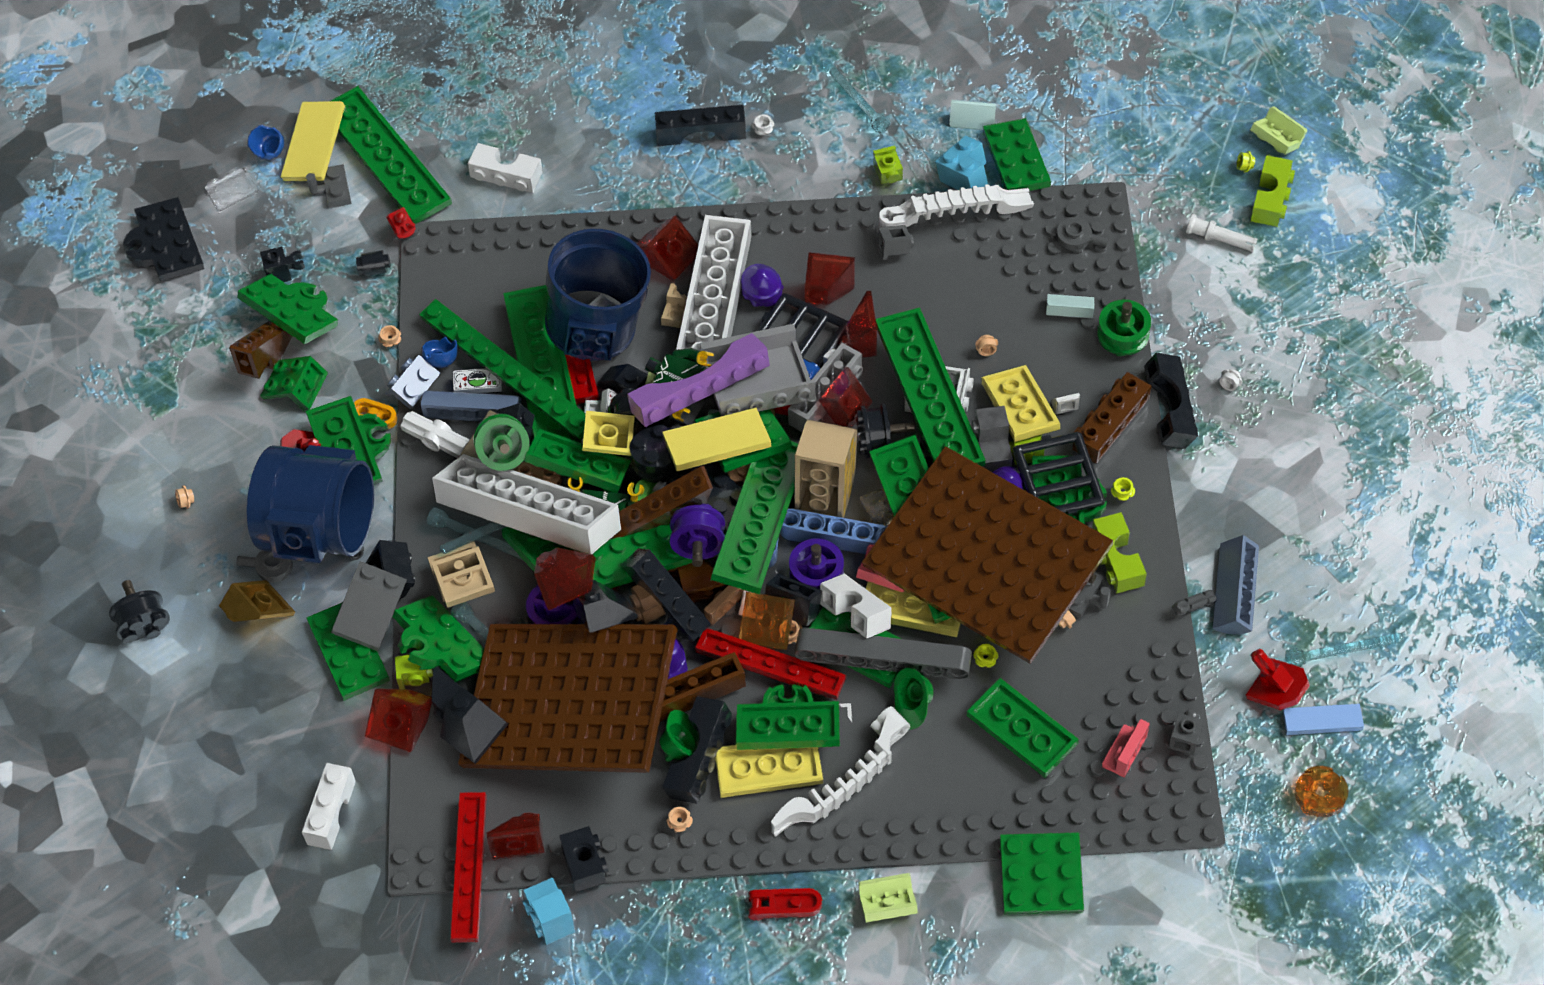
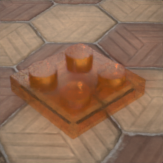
(766, 620)

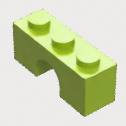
(1269, 205)
(1123, 571)

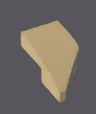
(674, 308)

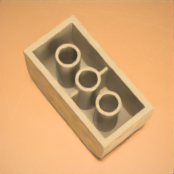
(825, 468)

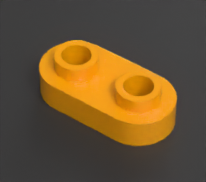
(373, 407)

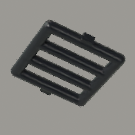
(803, 308)
(1082, 458)

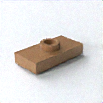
(722, 603)

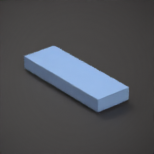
(1323, 719)

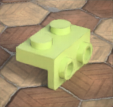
(1279, 131)
(887, 897)

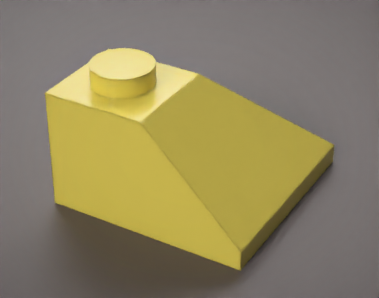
(608, 433)

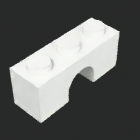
(521, 174)
(867, 611)
(322, 821)

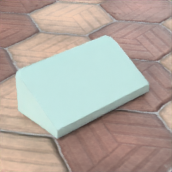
(971, 114)
(1070, 306)

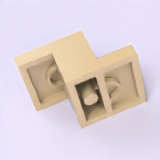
(461, 574)

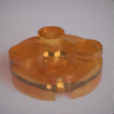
(1318, 805)

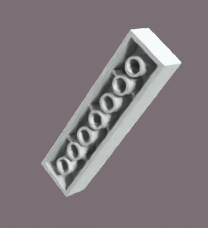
(715, 281)
(527, 504)

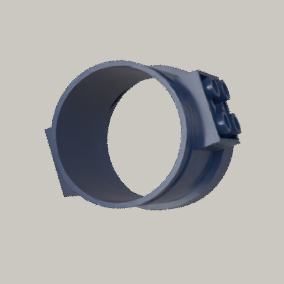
(603, 264)
(309, 502)

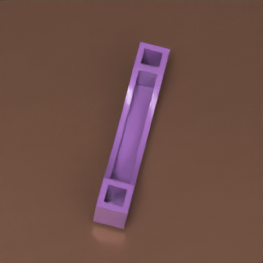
(660, 400)

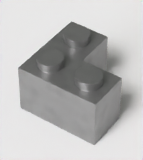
(992, 432)

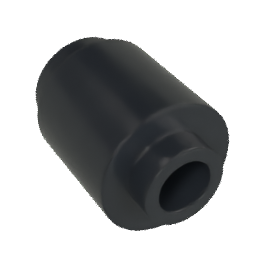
(373, 263)

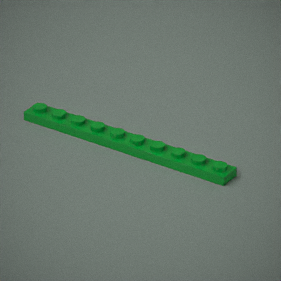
(505, 368)

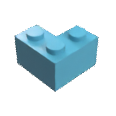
(963, 165)
(548, 911)

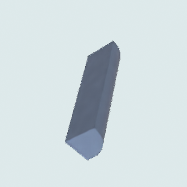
(463, 405)
(1236, 586)

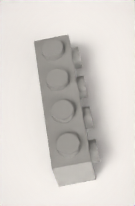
(813, 410)

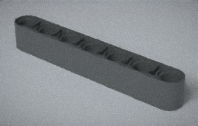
(883, 653)

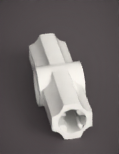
(434, 435)

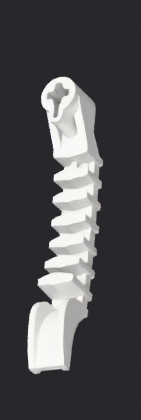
(908, 213)
(890, 728)

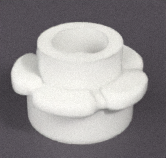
(760, 121)
(1230, 379)

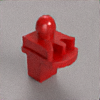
(401, 223)

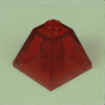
(669, 248)
(828, 277)
(862, 328)
(845, 398)
(564, 575)
(398, 717)
(517, 837)

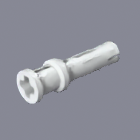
(1211, 230)

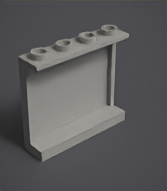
(775, 386)

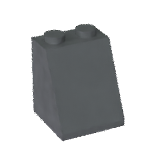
(368, 606)

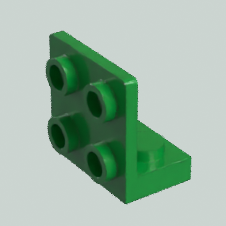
(295, 378)

